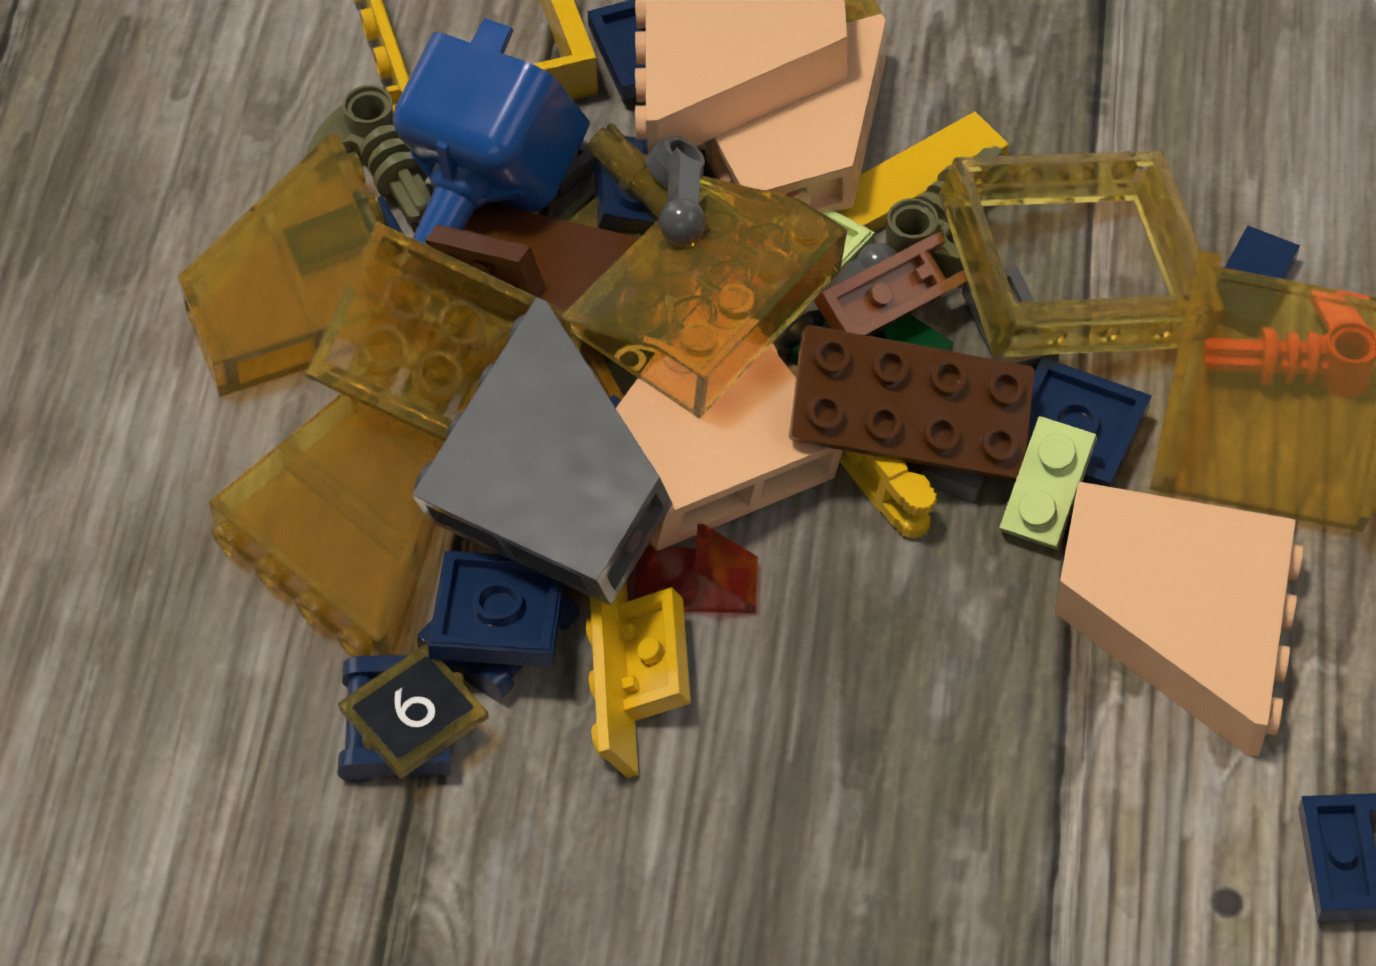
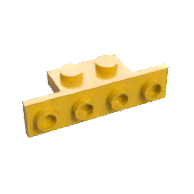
(636, 669)

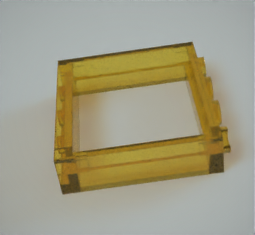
(1071, 178)

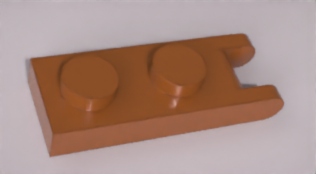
(889, 290)

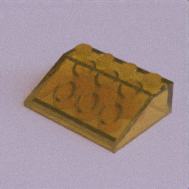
(709, 308)
(416, 331)

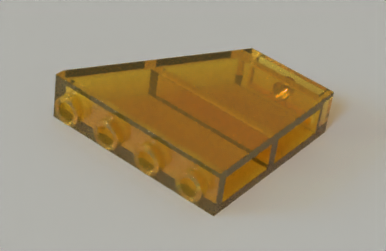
(280, 271)
(336, 522)

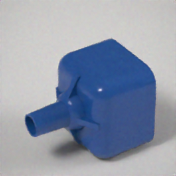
(486, 127)

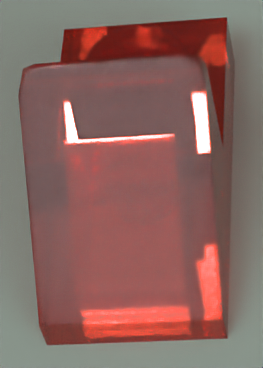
(709, 578)

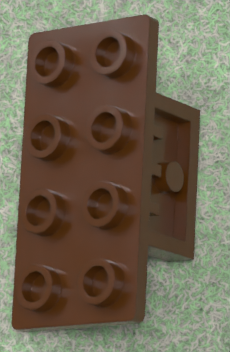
(533, 251)
(911, 403)

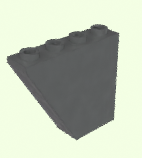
(546, 466)

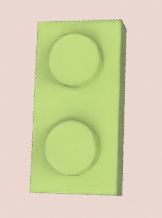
(1048, 482)

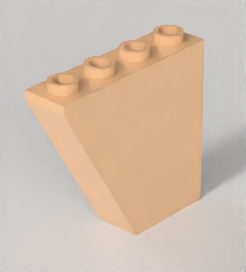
(731, 62)
(816, 143)
(732, 455)
(1186, 601)

